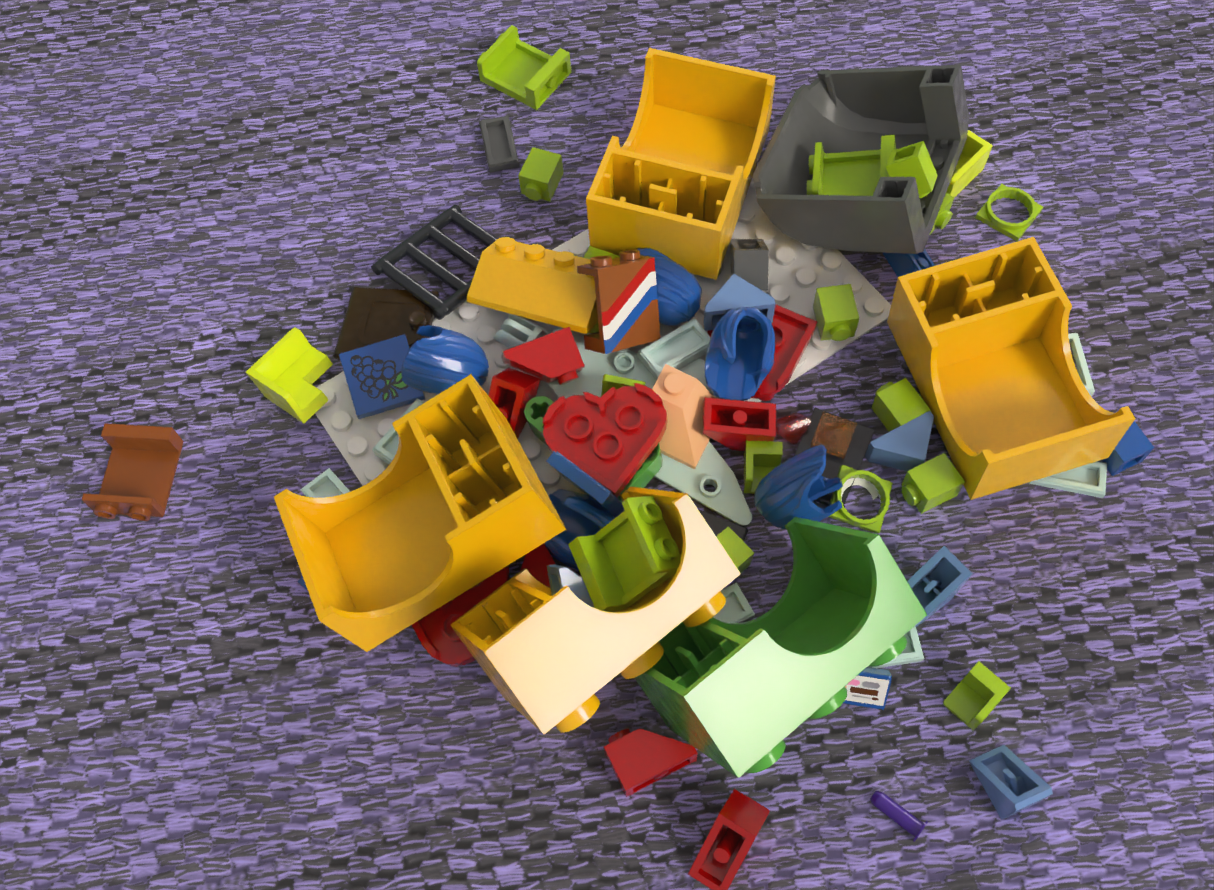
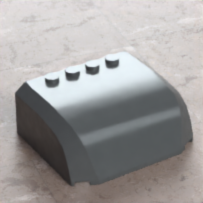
(849, 114)

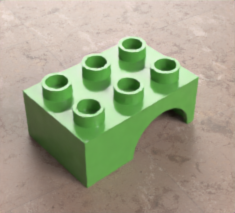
(755, 681)

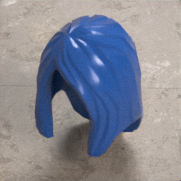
(676, 290)
(739, 354)
(442, 360)
(793, 486)
(580, 517)

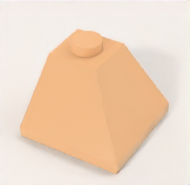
(684, 403)

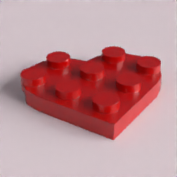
(791, 339)
(607, 433)
(436, 630)

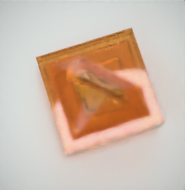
(834, 434)

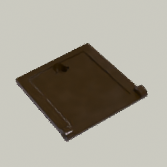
(381, 315)

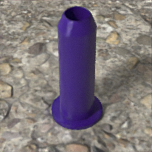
(898, 814)

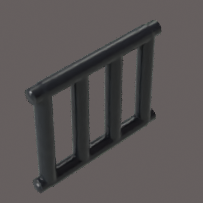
(409, 248)

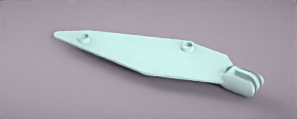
(711, 468)

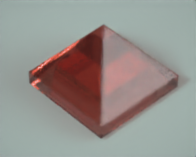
(792, 427)

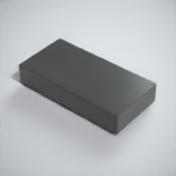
(499, 144)

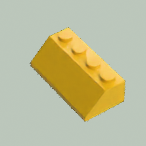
(535, 285)

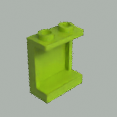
(523, 69)
(849, 172)
(627, 556)

